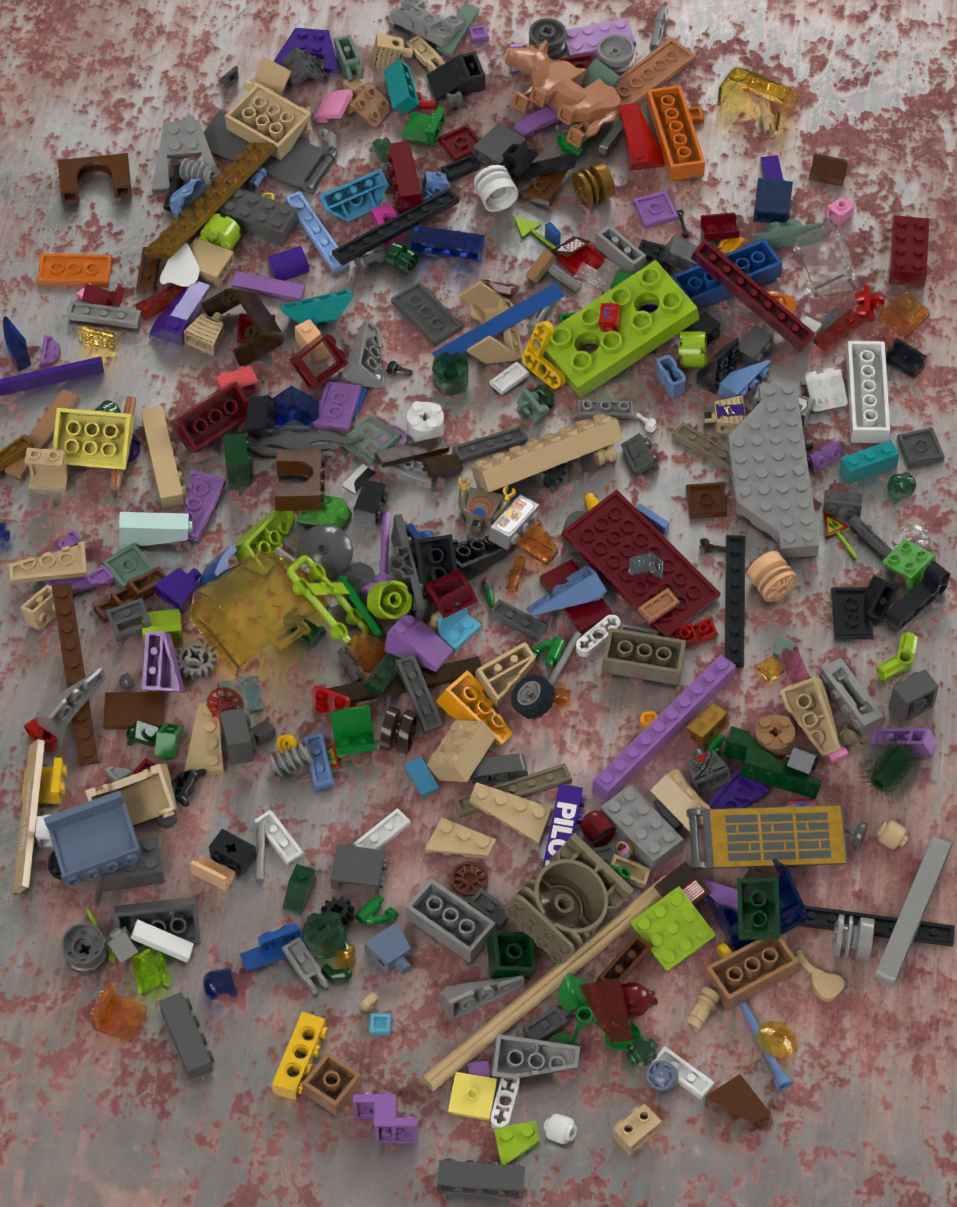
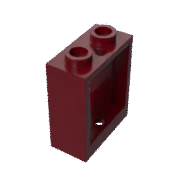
(303, 370)
(459, 591)

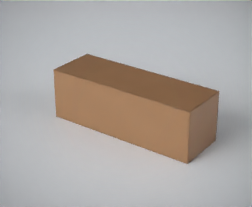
(540, 266)

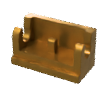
(708, 725)

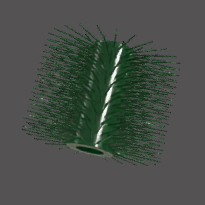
(890, 768)

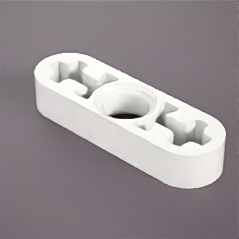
(596, 643)
(508, 1109)

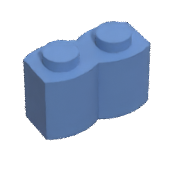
(670, 376)

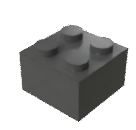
(913, 696)
(238, 736)

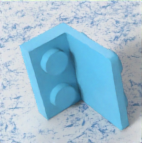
(457, 628)

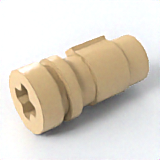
(701, 1010)

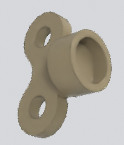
(848, 737)

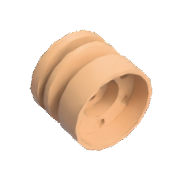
(772, 576)

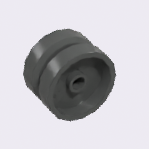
(551, 31)

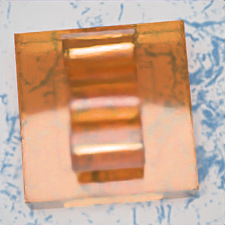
(562, 695)

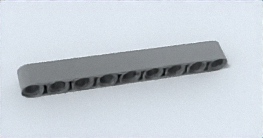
(913, 911)

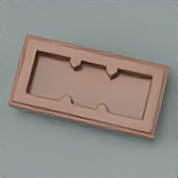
(658, 606)

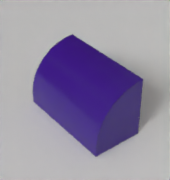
(288, 264)

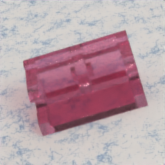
(794, 665)

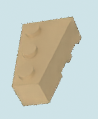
(504, 672)
(678, 797)

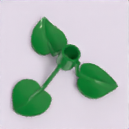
(572, 998)

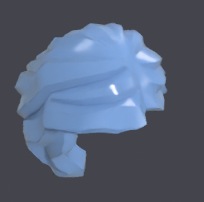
(184, 196)

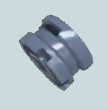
(662, 1075)

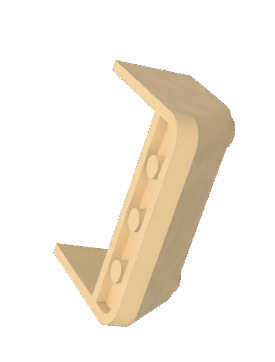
(485, 305)

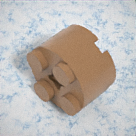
(775, 735)

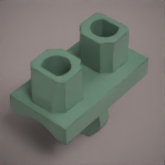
(529, 405)

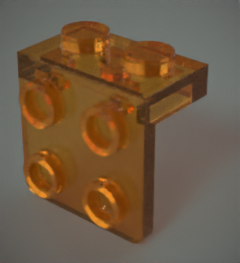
(904, 315)
(117, 1014)

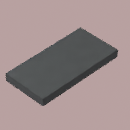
(426, 314)

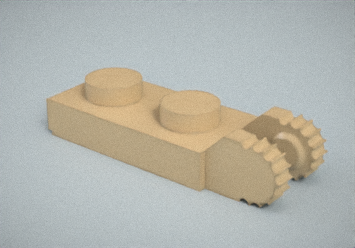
(424, 53)

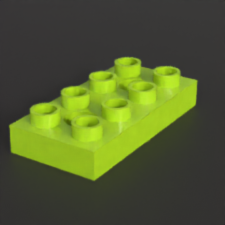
(637, 333)

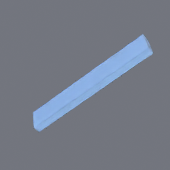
(315, 230)

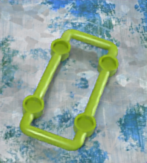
(318, 573)

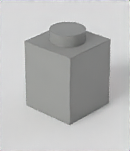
(121, 944)

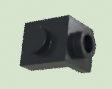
(556, 478)

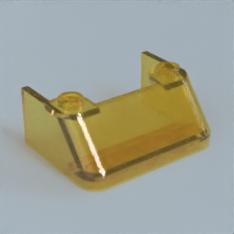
(761, 85)

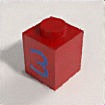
(609, 317)

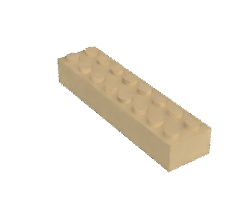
(546, 452)

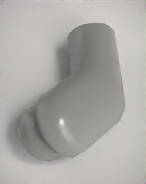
(330, 138)

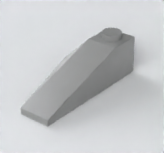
(63, 707)
(474, 995)

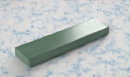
(468, 14)

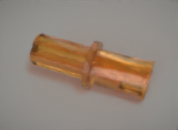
(516, 574)

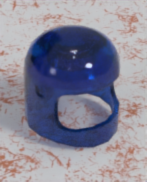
(219, 982)

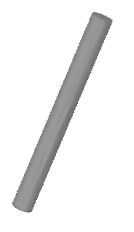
(564, 658)

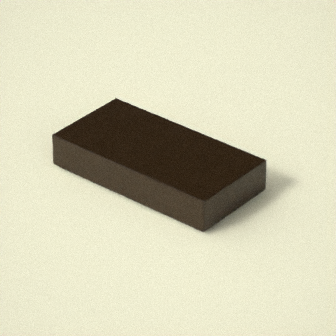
(442, 465)

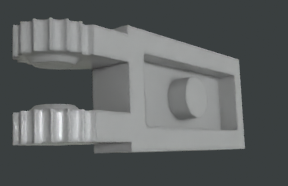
(304, 964)

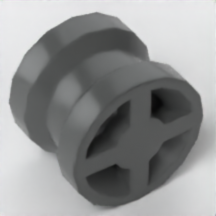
(454, 100)

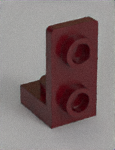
(100, 296)

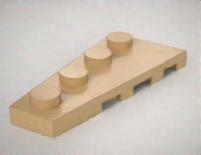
(63, 564)
(205, 743)
(519, 813)

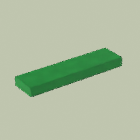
(362, 608)

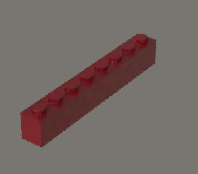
(752, 295)

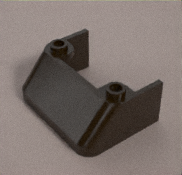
(261, 336)

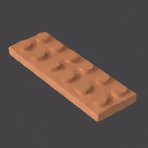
(653, 71)

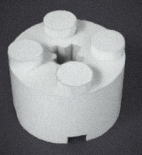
(425, 421)

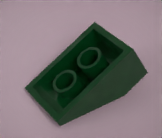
(759, 908)

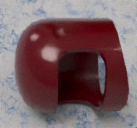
(594, 824)

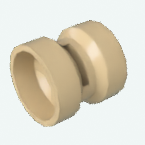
(605, 454)

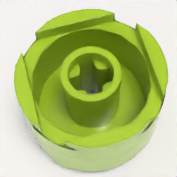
(221, 232)
(693, 349)
(389, 599)

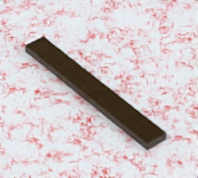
(446, 674)

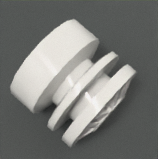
(495, 188)

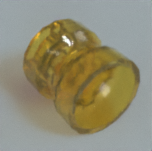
(349, 956)

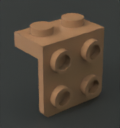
(369, 105)

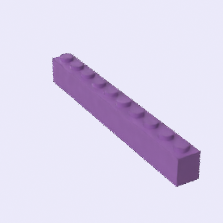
(663, 729)

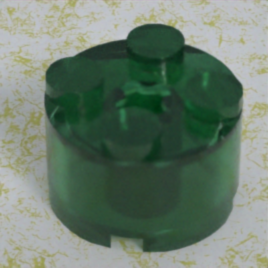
(450, 373)
(325, 934)

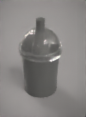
(668, 816)

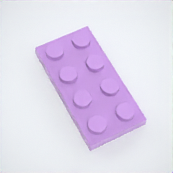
(586, 38)

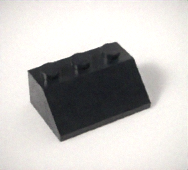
(433, 558)

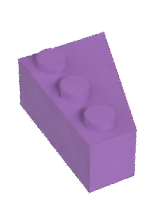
(161, 664)

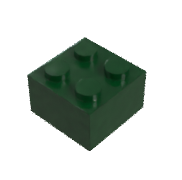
(238, 460)
(510, 955)

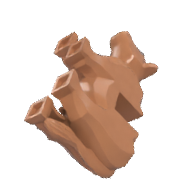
(560, 87)

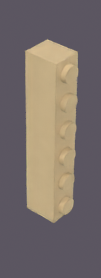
(162, 457)

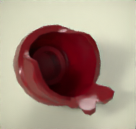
(638, 998)

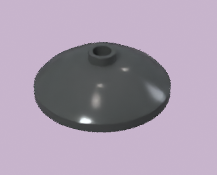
(337, 551)

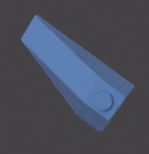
(581, 588)

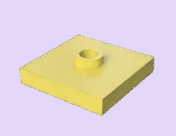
(472, 1096)

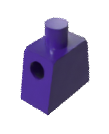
(178, 588)

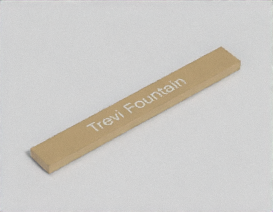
(28, 816)

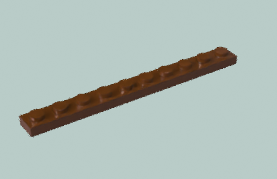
(74, 671)

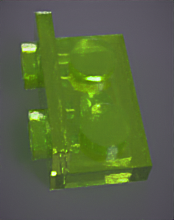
(150, 971)

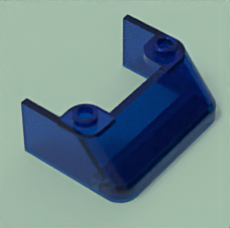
(792, 909)

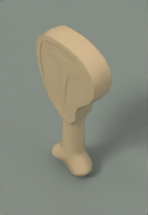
(825, 985)

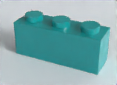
(401, 87)
(869, 462)

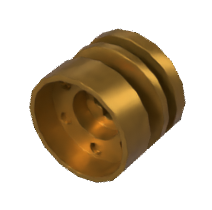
(593, 184)

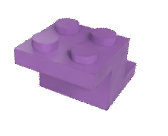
(384, 1112)

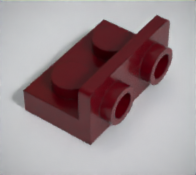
(719, 226)

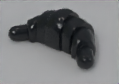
(184, 784)

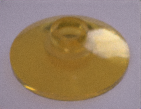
(776, 1039)

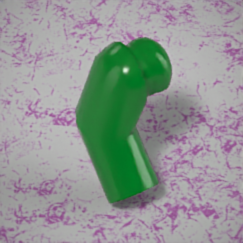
(716, 743)

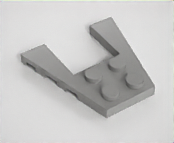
(179, 140)

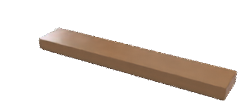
(43, 430)

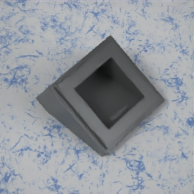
(230, 77)
(263, 731)

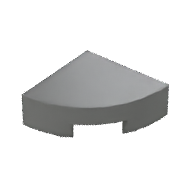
(117, 773)

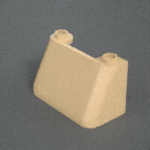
(145, 793)

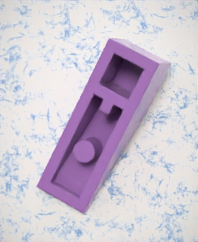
(915, 738)

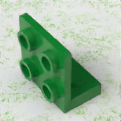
(425, 128)
(352, 730)

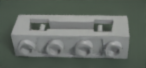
(869, 716)

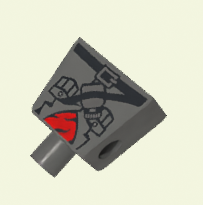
(708, 771)

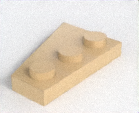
(457, 839)

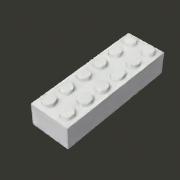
(867, 392)

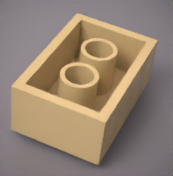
(461, 750)

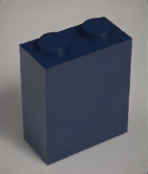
(772, 200)

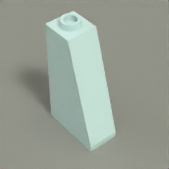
(152, 528)

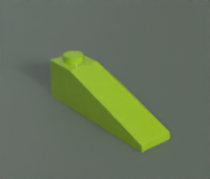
(265, 535)

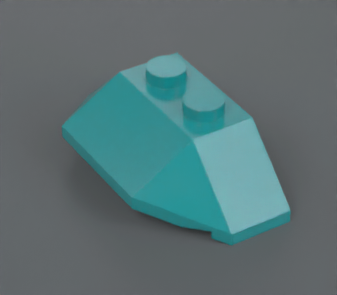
(319, 308)

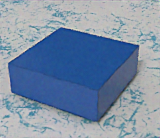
(552, 234)

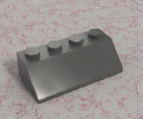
(172, 915)

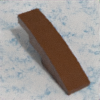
(138, 587)

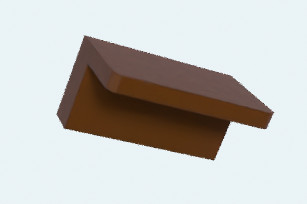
(828, 169)

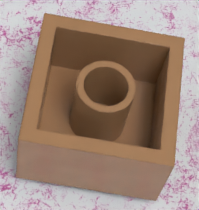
(332, 1084)

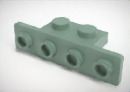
(781, 234)

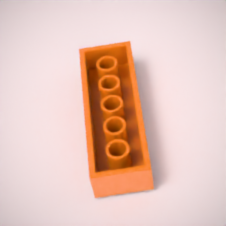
(675, 133)

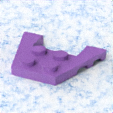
(98, 578)

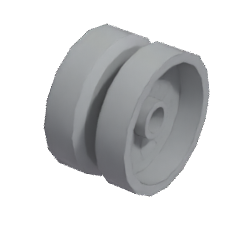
(616, 53)

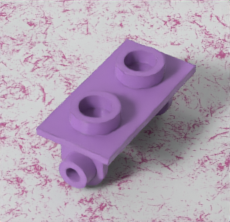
(826, 455)

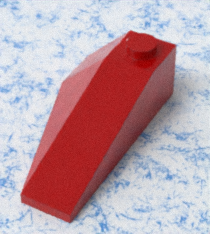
(640, 142)

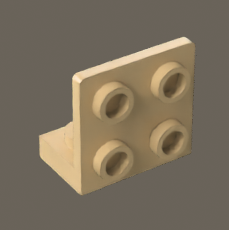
(270, 76)

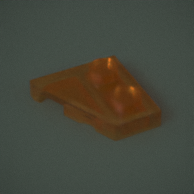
(538, 544)
(366, 650)

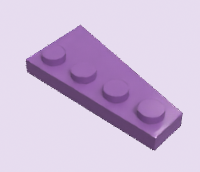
(201, 500)

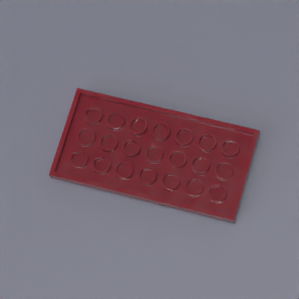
(618, 531)

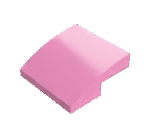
(333, 106)

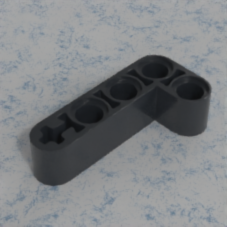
(919, 597)

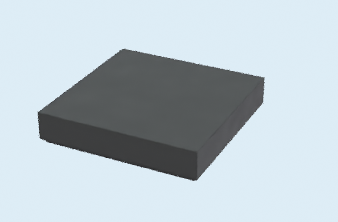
(920, 447)

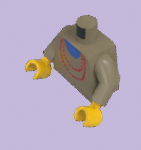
(482, 507)

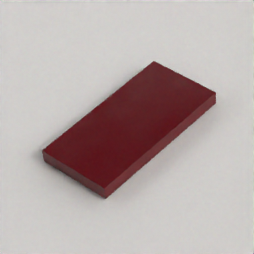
(583, 615)

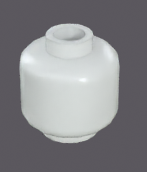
(560, 1128)

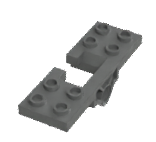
(404, 567)

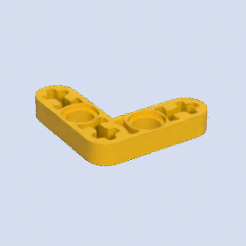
(537, 356)

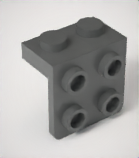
(303, 66)

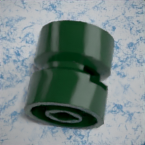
(402, 257)

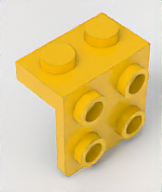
(51, 783)

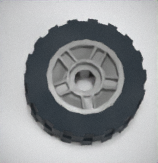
(533, 696)

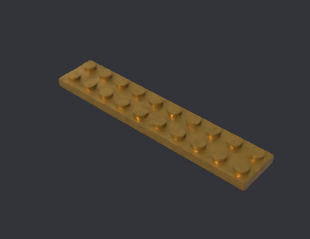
(209, 200)

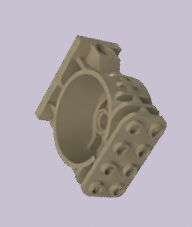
(581, 886)

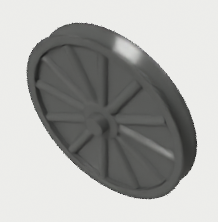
(360, 575)

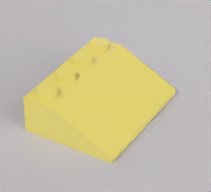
(93, 437)

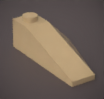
(811, 709)

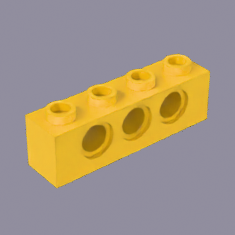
(306, 1026)

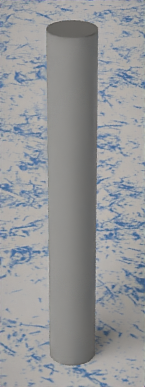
(260, 851)

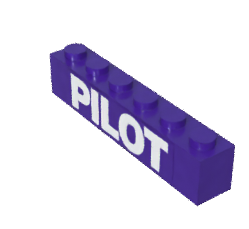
(564, 818)

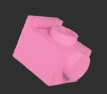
(840, 211)

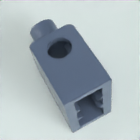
(390, 949)

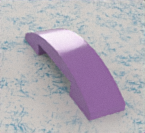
(536, 121)

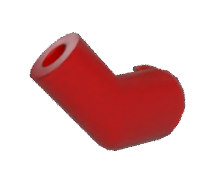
(425, 104)

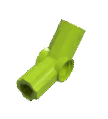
(895, 664)

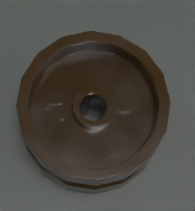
(398, 730)

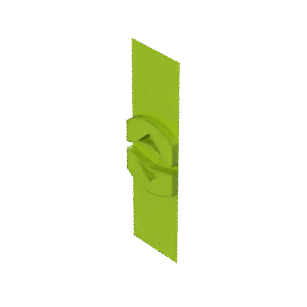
(328, 588)

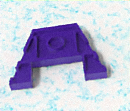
(316, 43)

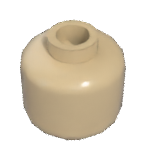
(891, 834)

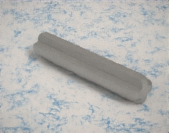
(564, 277)

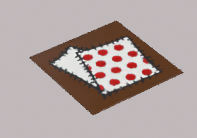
(571, 246)

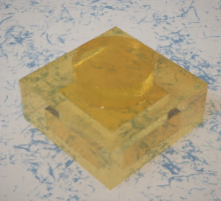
(770, 668)

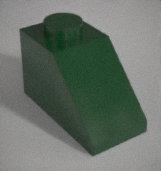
(299, 889)

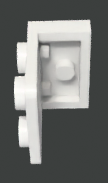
(825, 389)

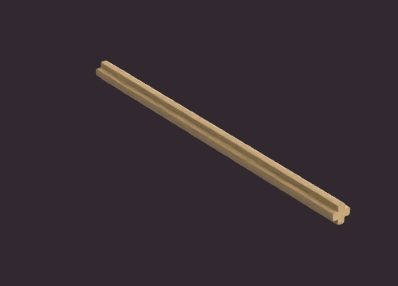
(539, 990)

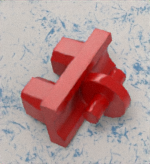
(869, 301)

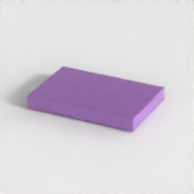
(333, 397)

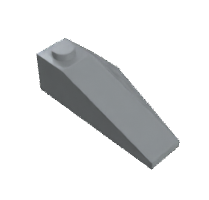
(364, 359)
(526, 1057)

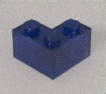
(297, 406)

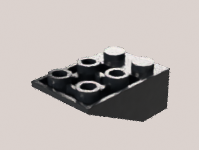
(459, 74)
(719, 367)

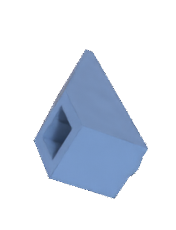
(744, 380)

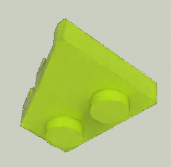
(515, 1140)

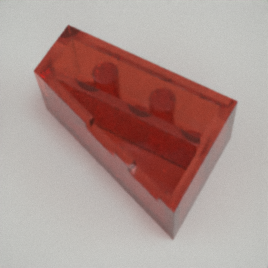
(610, 1008)

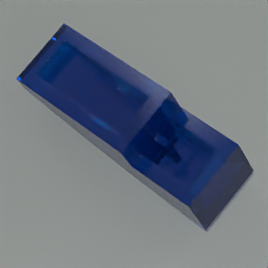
(16, 345)

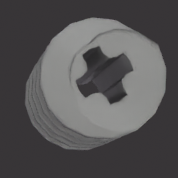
(191, 170)
(290, 759)

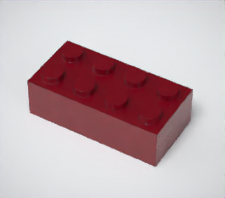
(403, 176)
(909, 251)
(211, 417)

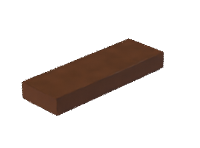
(147, 274)

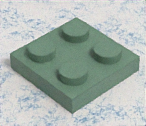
(127, 564)

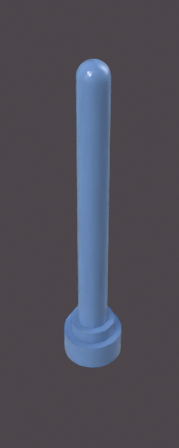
(782, 1080)

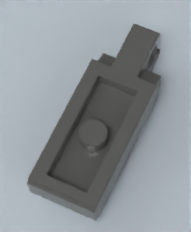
(548, 1023)

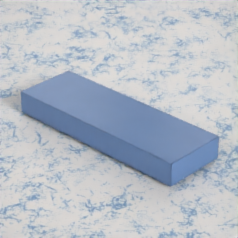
(321, 768)

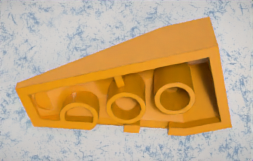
(467, 701)

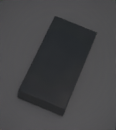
(460, 168)

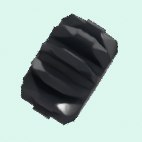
(344, 908)

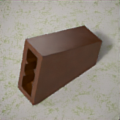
(739, 1104)

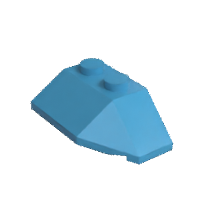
(356, 196)

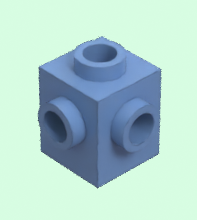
(434, 182)

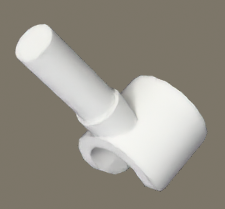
(649, 423)

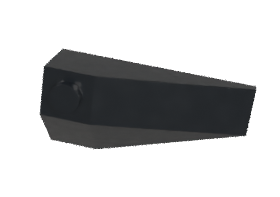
(477, 555)

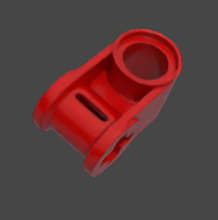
(37, 732)

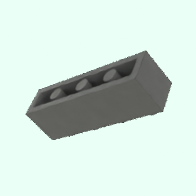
(186, 1035)
(481, 1178)

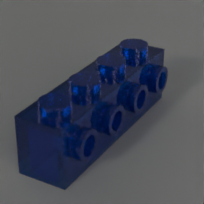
(448, 243)

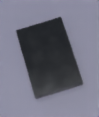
(850, 614)

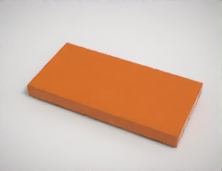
(74, 270)

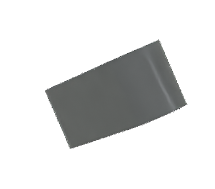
(500, 769)

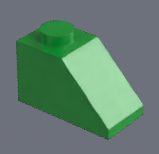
(168, 740)

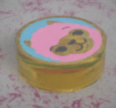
(625, 848)

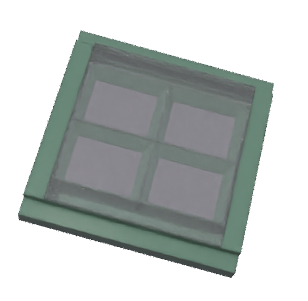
(376, 437)

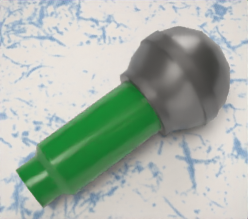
(487, 586)

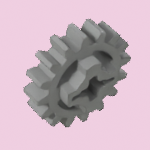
(195, 659)

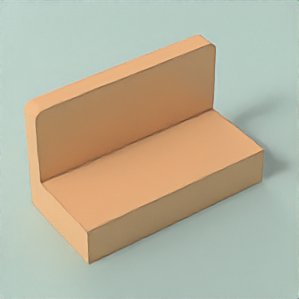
(212, 872)

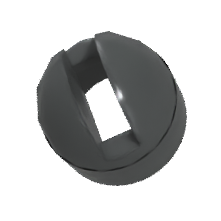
(126, 681)

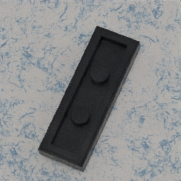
(551, 165)

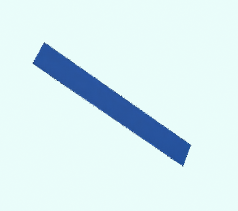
(504, 320)

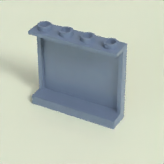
(93, 838)

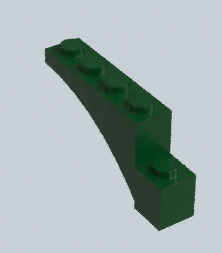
(766, 769)

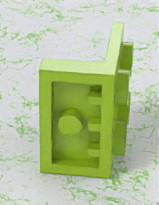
(166, 621)

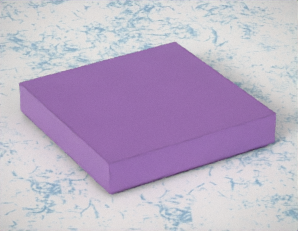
(655, 209)

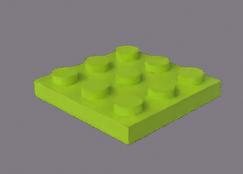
(673, 929)

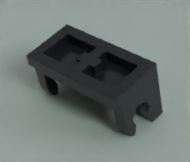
(906, 358)

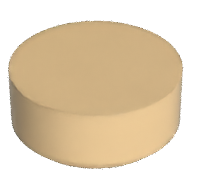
(369, 1002)

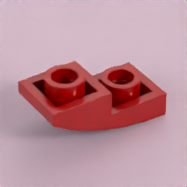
(697, 633)

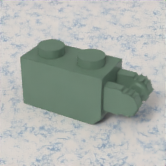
(348, 57)

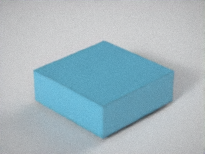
(380, 1024)

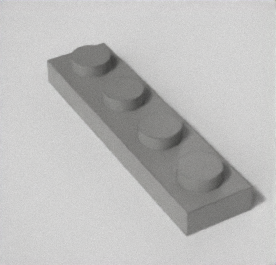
(103, 314)

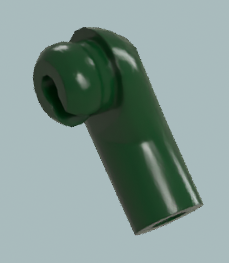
(546, 393)
(338, 975)

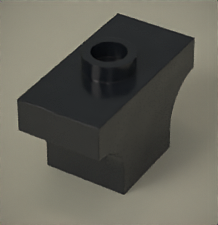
(518, 159)

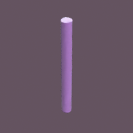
(385, 542)

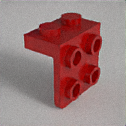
(326, 700)

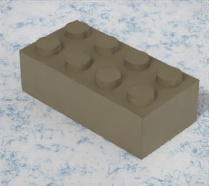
(643, 656)

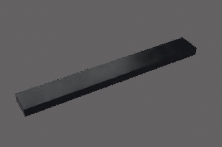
(395, 226)
(735, 599)
(883, 925)

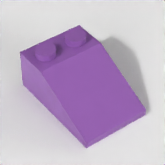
(414, 637)

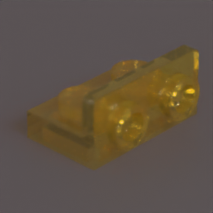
(97, 338)

